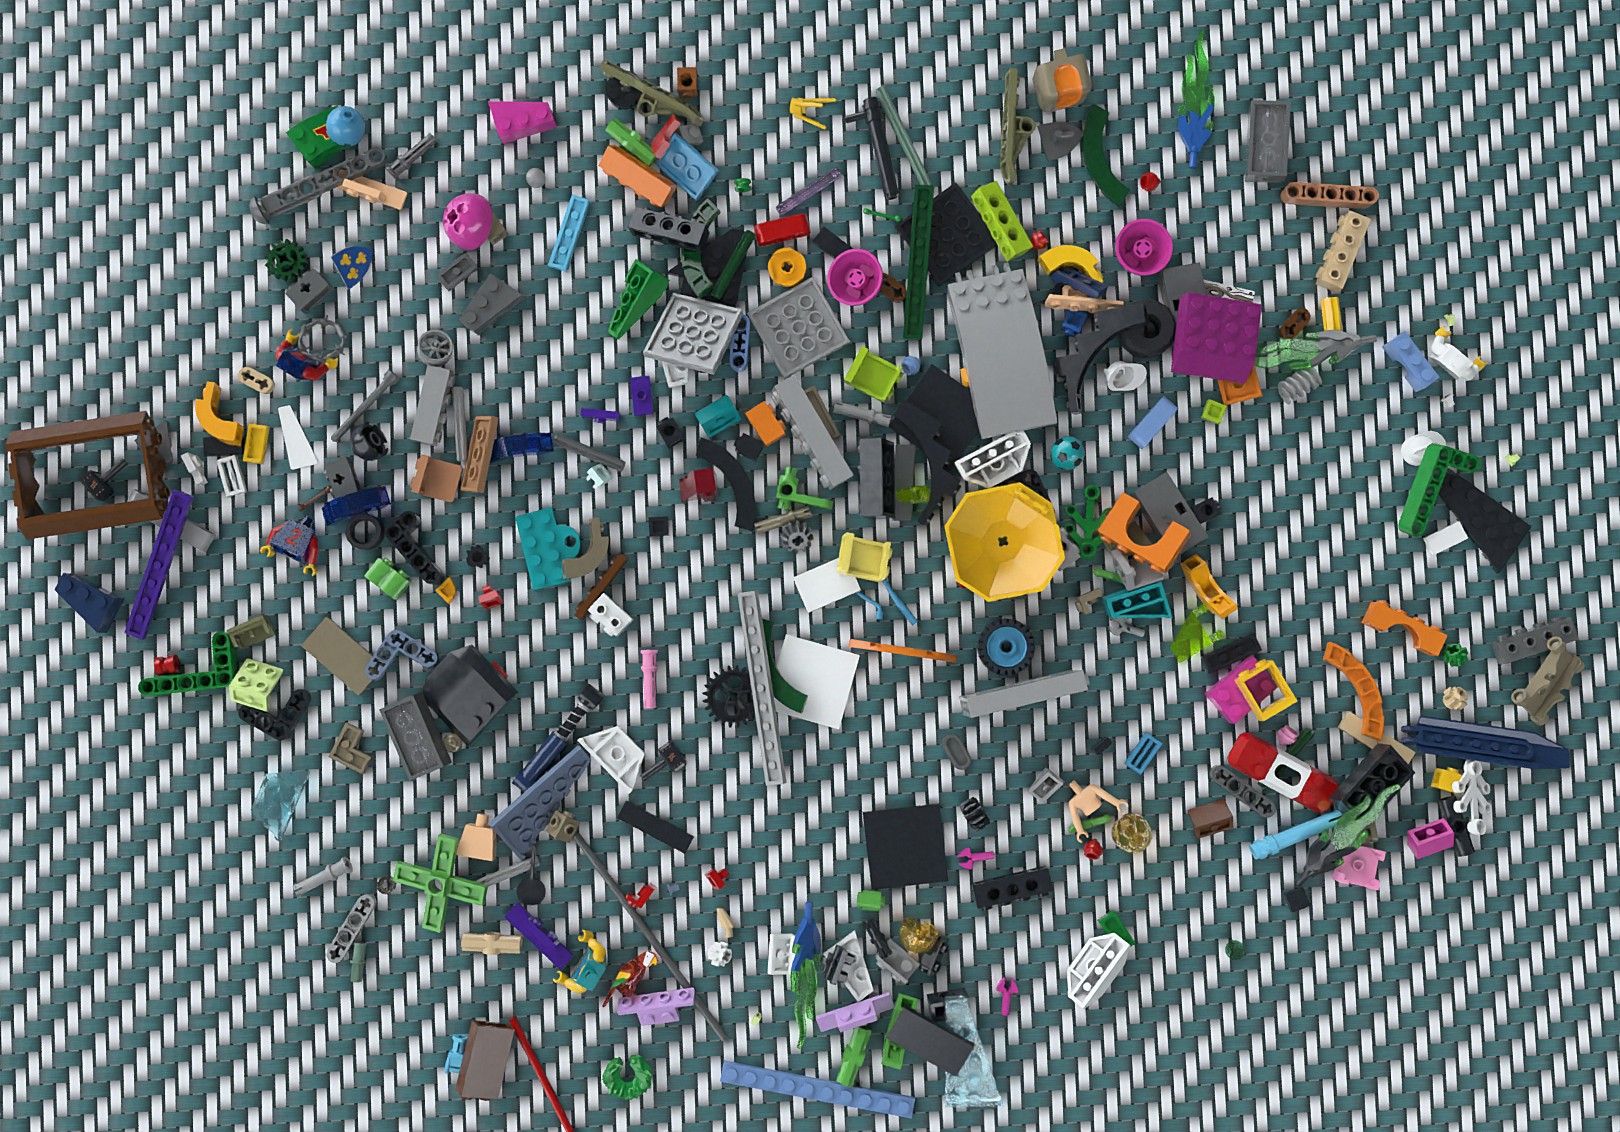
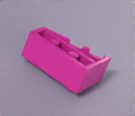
(521, 119)

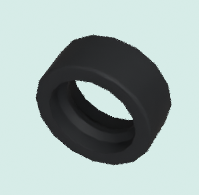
(349, 531)

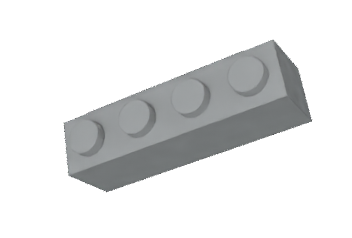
(432, 405)

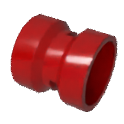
(167, 665)

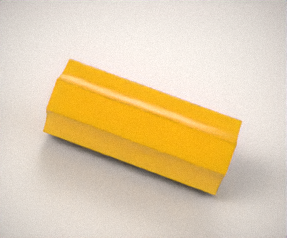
(1331, 314)

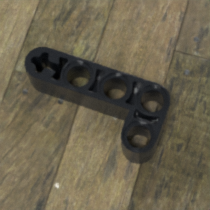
(416, 551)

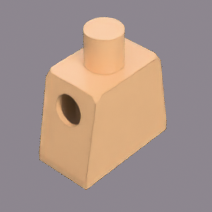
(478, 840)

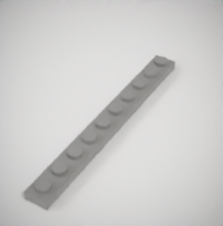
(761, 688)

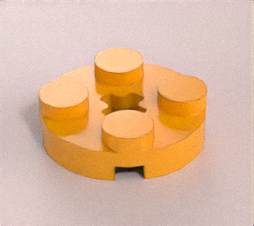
(793, 258)

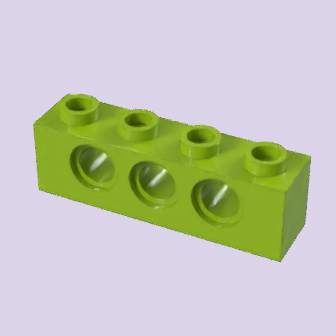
(1001, 221)

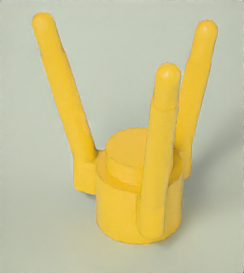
(800, 106)

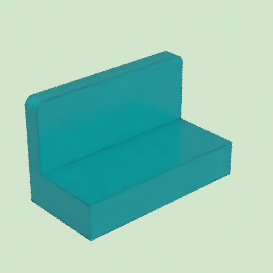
(718, 416)

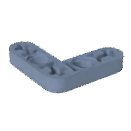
(395, 649)

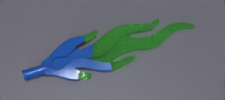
(1195, 101)
(803, 973)

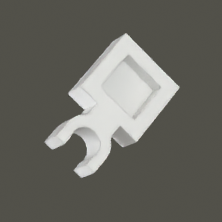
(193, 465)

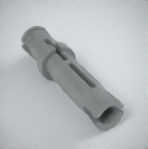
(870, 416)

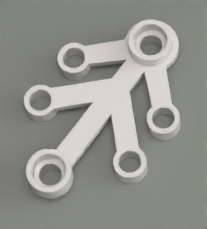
(1474, 795)

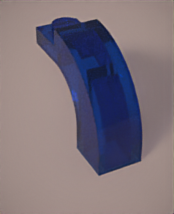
(521, 445)
(355, 503)

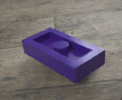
(641, 395)
(600, 416)

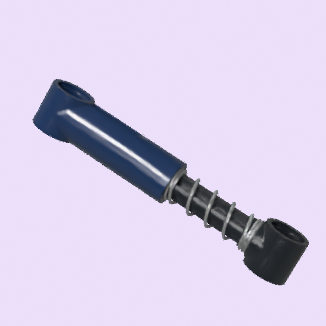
(556, 741)

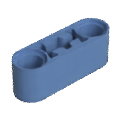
(744, 347)
(1152, 422)

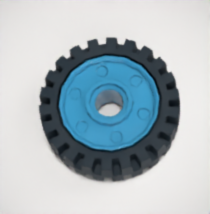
(1021, 646)

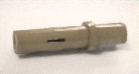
(782, 520)

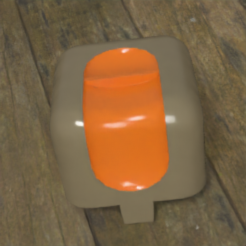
(1062, 82)

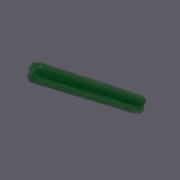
(733, 264)
(1306, 735)

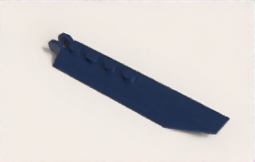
(1486, 744)

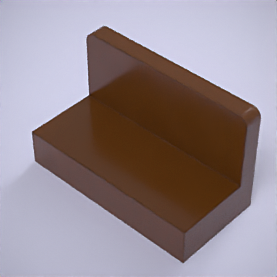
(1211, 818)

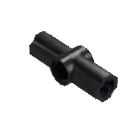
(1462, 841)

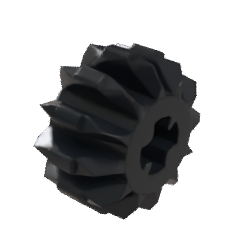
(974, 814)

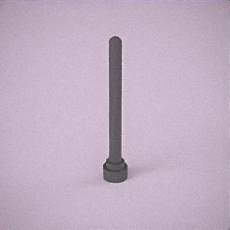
(389, 379)

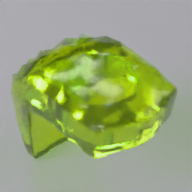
(914, 494)

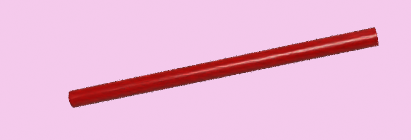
(541, 1075)

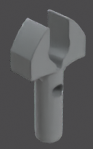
(1125, 628)

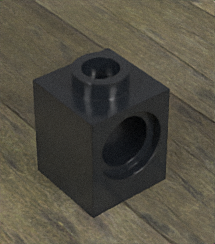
(672, 440)
(748, 447)
(1213, 506)

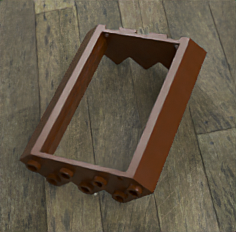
(36, 525)

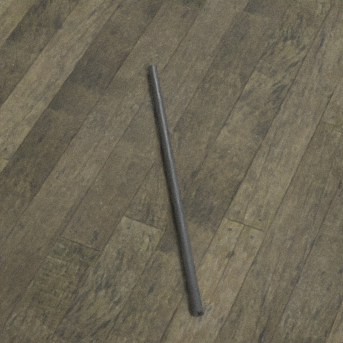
(648, 934)

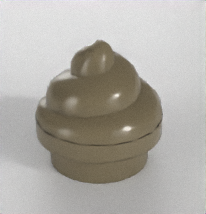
(452, 742)

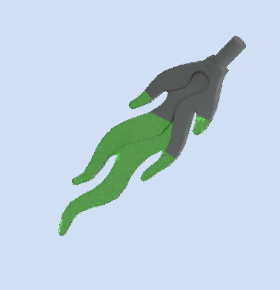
(1313, 353)

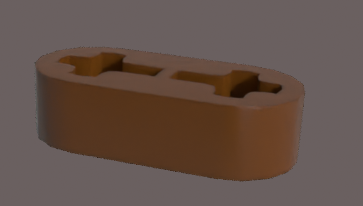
(896, 286)
(1291, 322)

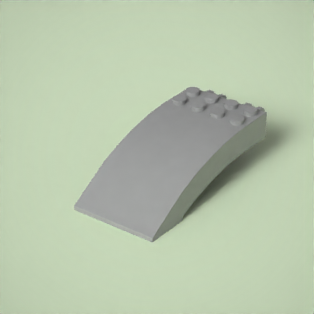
(1002, 352)

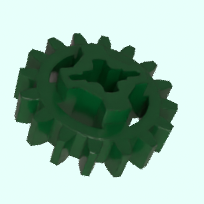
(283, 267)

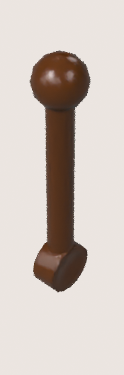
(303, 506)

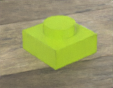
(1213, 411)

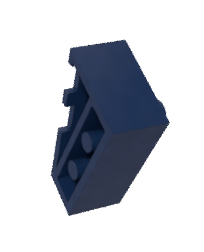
(90, 601)

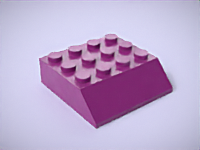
(1216, 337)

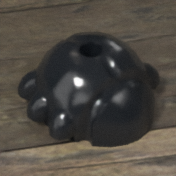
(473, 560)

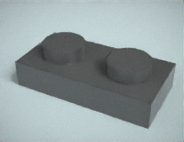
(457, 271)

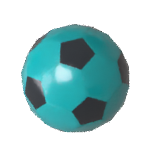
(1067, 453)

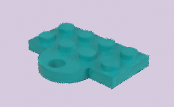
(546, 547)

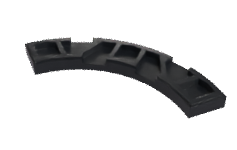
(737, 478)

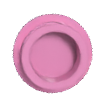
(1287, 735)

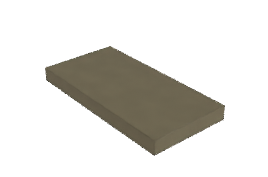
(341, 655)

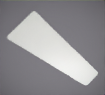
(296, 443)

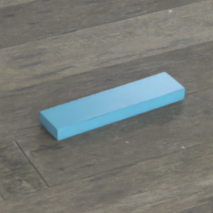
(569, 233)

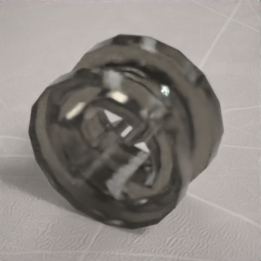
(383, 890)

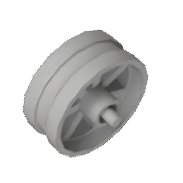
(435, 348)

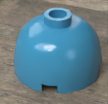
(345, 126)

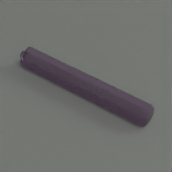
(808, 191)

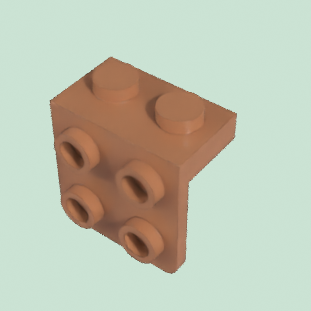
(436, 479)

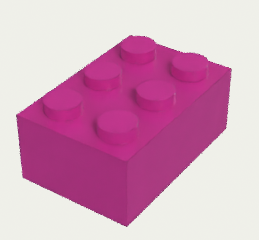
(1229, 699)

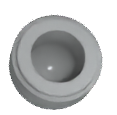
(535, 178)

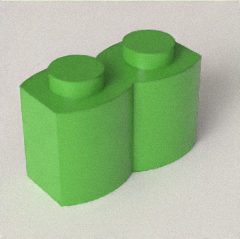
(388, 578)

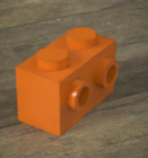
(765, 423)

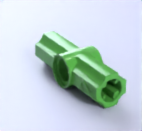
(631, 142)
(853, 1055)

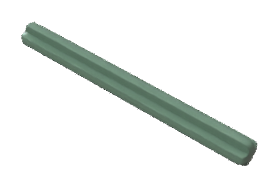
(903, 136)

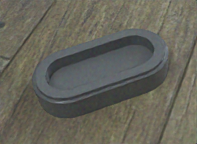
(956, 751)

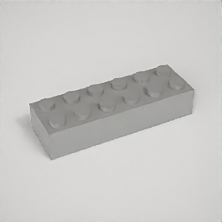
(811, 433)

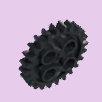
(719, 707)

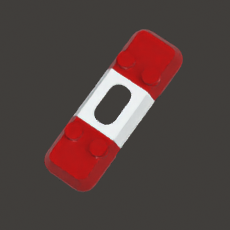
(1259, 760)

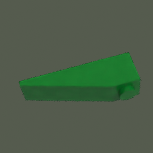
(641, 292)

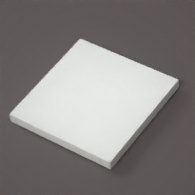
(821, 674)

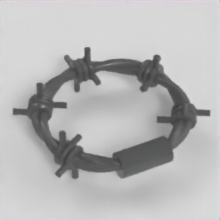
(324, 321)

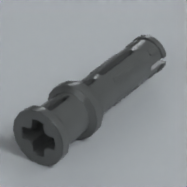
(404, 162)

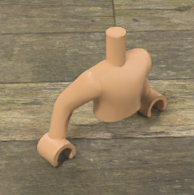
(1088, 802)

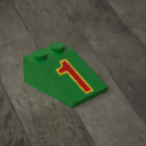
(312, 139)

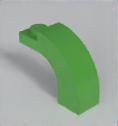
(892, 1052)

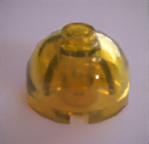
(1131, 833)
(916, 936)

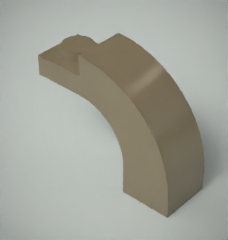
(592, 558)

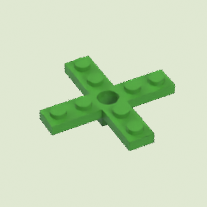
(451, 885)

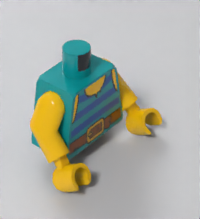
(589, 967)

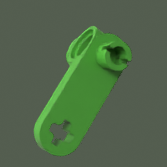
(790, 479)

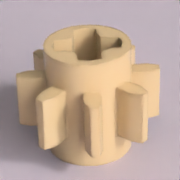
(1455, 698)

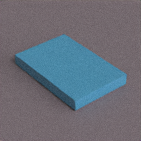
(687, 167)

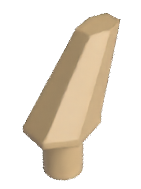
(726, 922)

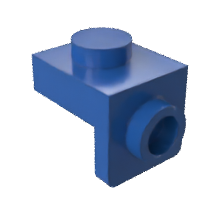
(1073, 323)

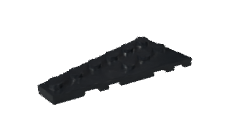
(1483, 519)

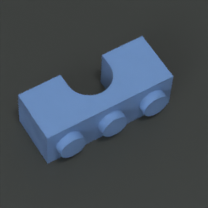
(1418, 369)

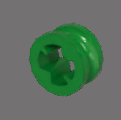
(742, 185)

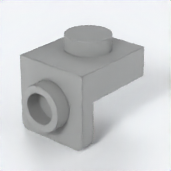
(690, 133)

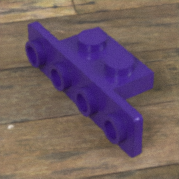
(539, 936)

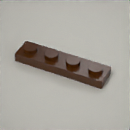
(606, 579)

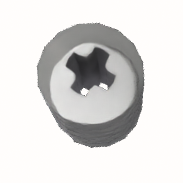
(1297, 383)

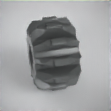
(803, 533)

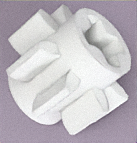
(719, 954)

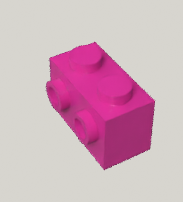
(1430, 838)

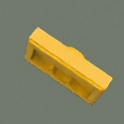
(256, 443)

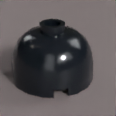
(368, 442)

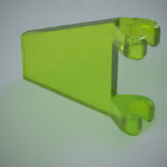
(1193, 636)

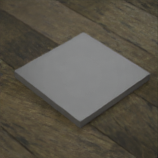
(798, 328)
(693, 333)

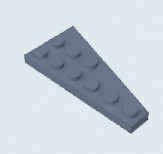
(536, 806)

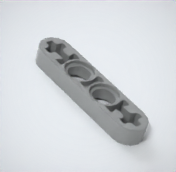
(350, 927)

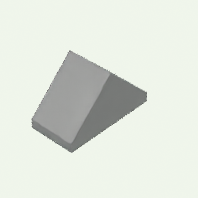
(1045, 785)

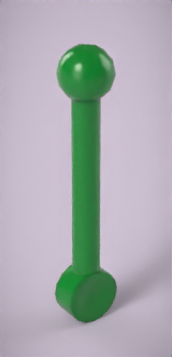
(898, 218)

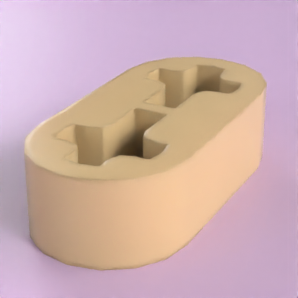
(254, 383)

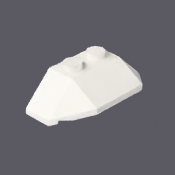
(996, 460)
(1096, 968)

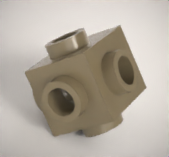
(563, 825)

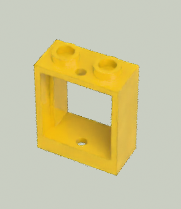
(1277, 706)

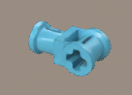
(456, 1054)

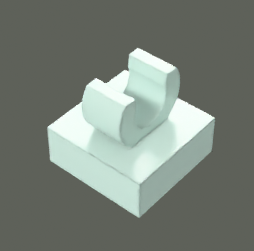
(599, 475)

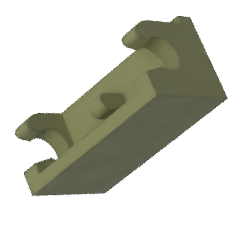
(251, 632)

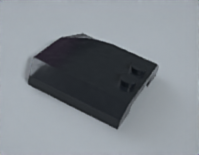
(467, 692)

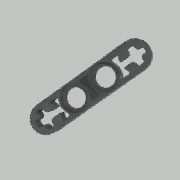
(1243, 789)

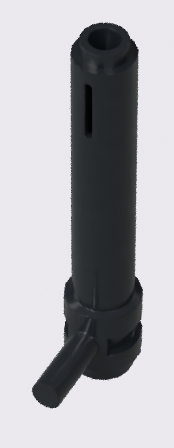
(874, 119)

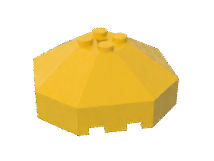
(1032, 538)

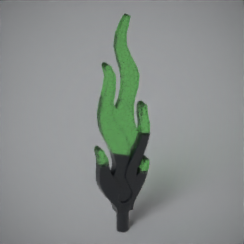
(1342, 842)

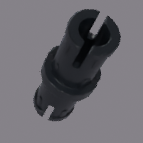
(877, 938)

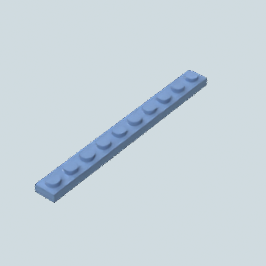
(817, 1089)

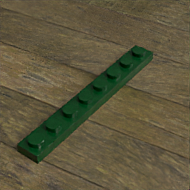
(918, 262)

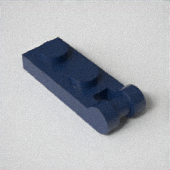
(1080, 282)

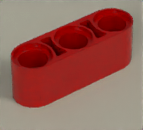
(782, 229)

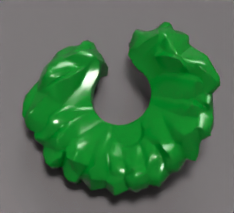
(627, 1090)

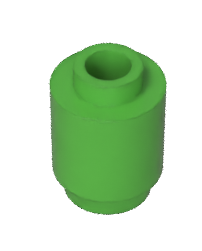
(870, 900)

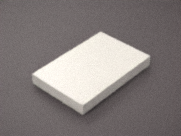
(824, 586)

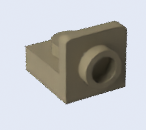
(1089, 597)

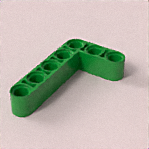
(1428, 484)
(198, 679)

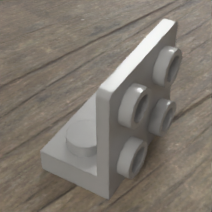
(1132, 572)

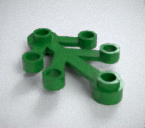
(1087, 525)

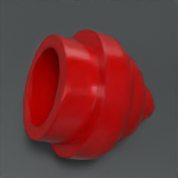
(1149, 181)
(1038, 240)
(1093, 849)

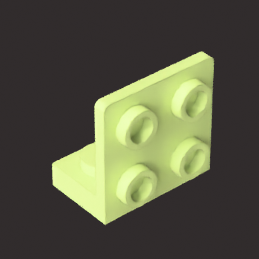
(254, 684)

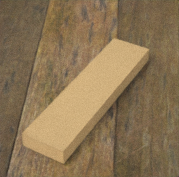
(1352, 725)

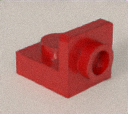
(644, 893)

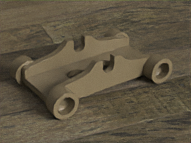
(1562, 668)

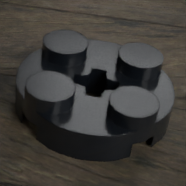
(620, 100)

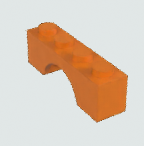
(1425, 638)

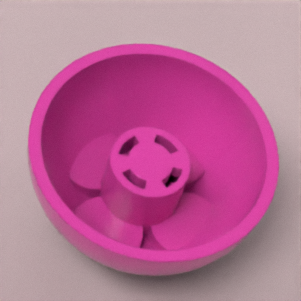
(468, 220)
(1145, 237)
(847, 274)

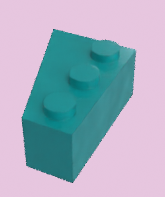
(1141, 602)

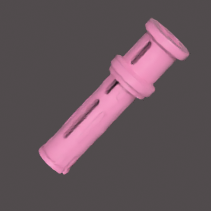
(649, 668)

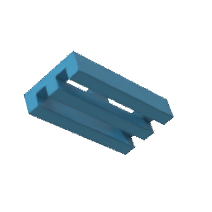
(1133, 766)

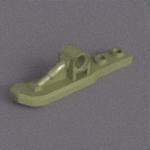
(661, 100)
(1013, 136)

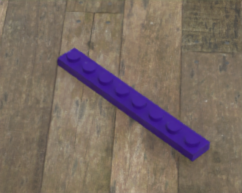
(159, 564)

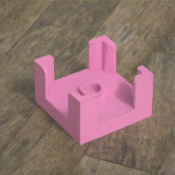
(1360, 868)

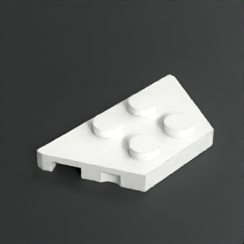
(616, 754)

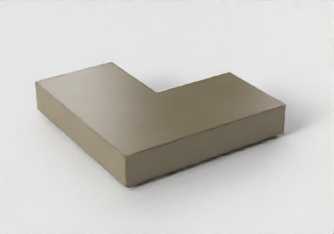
(346, 751)

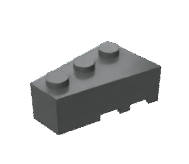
(489, 305)

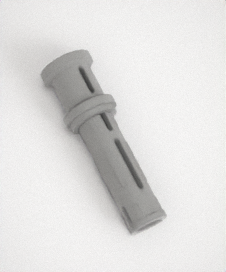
(331, 873)

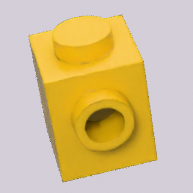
(1444, 779)

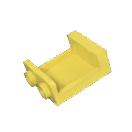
(863, 558)

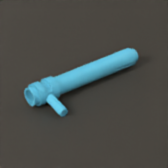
(1272, 844)

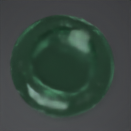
(1234, 950)

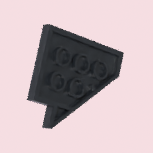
(714, 260)

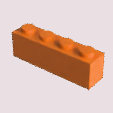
(637, 175)

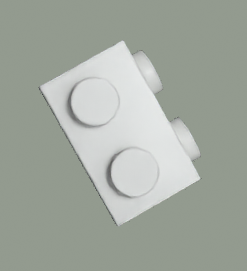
(780, 954)

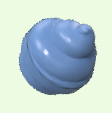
(911, 365)

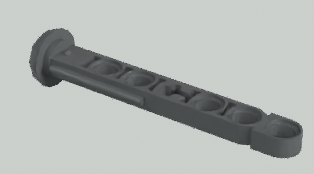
(272, 206)

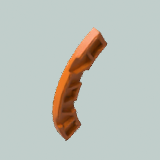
(903, 650)
(1364, 685)

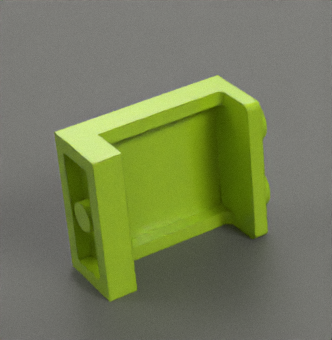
(873, 375)

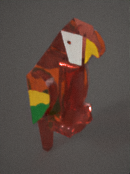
(631, 975)

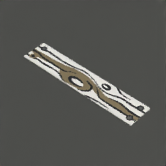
(1227, 291)

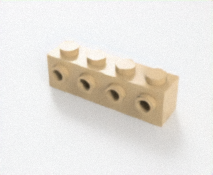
(1342, 251)

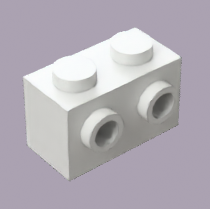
(610, 615)

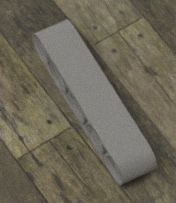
(192, 532)

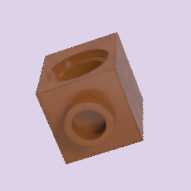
(687, 74)

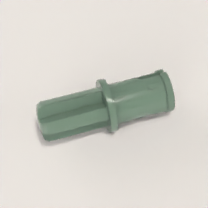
(358, 962)

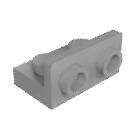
(899, 962)

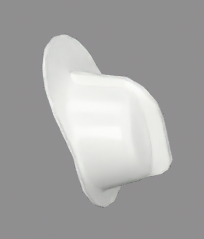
(1124, 376)
(1415, 446)

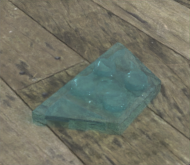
(278, 799)

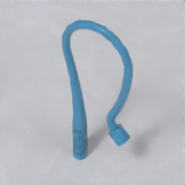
(879, 614)

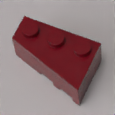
(699, 485)

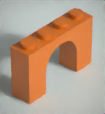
(1159, 555)

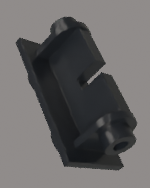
(932, 962)

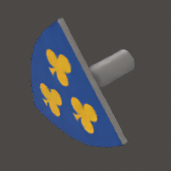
(352, 264)

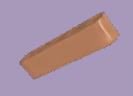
(1337, 191)

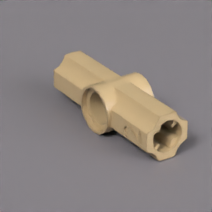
(491, 943)

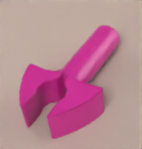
(974, 857)
(1006, 995)

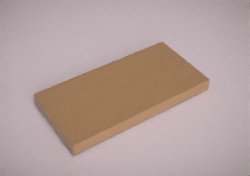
(479, 454)

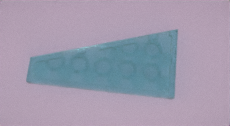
(975, 1080)

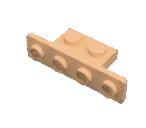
(373, 191)
(1077, 300)

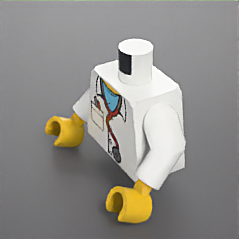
(1452, 359)

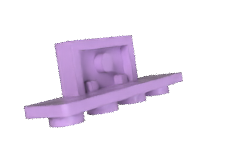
(658, 1006)
(855, 1014)

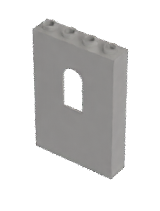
(1024, 693)

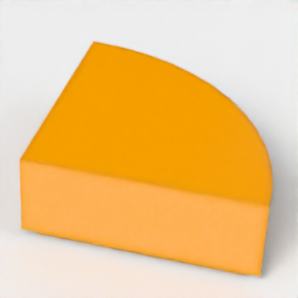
(447, 590)

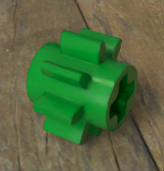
(1455, 655)

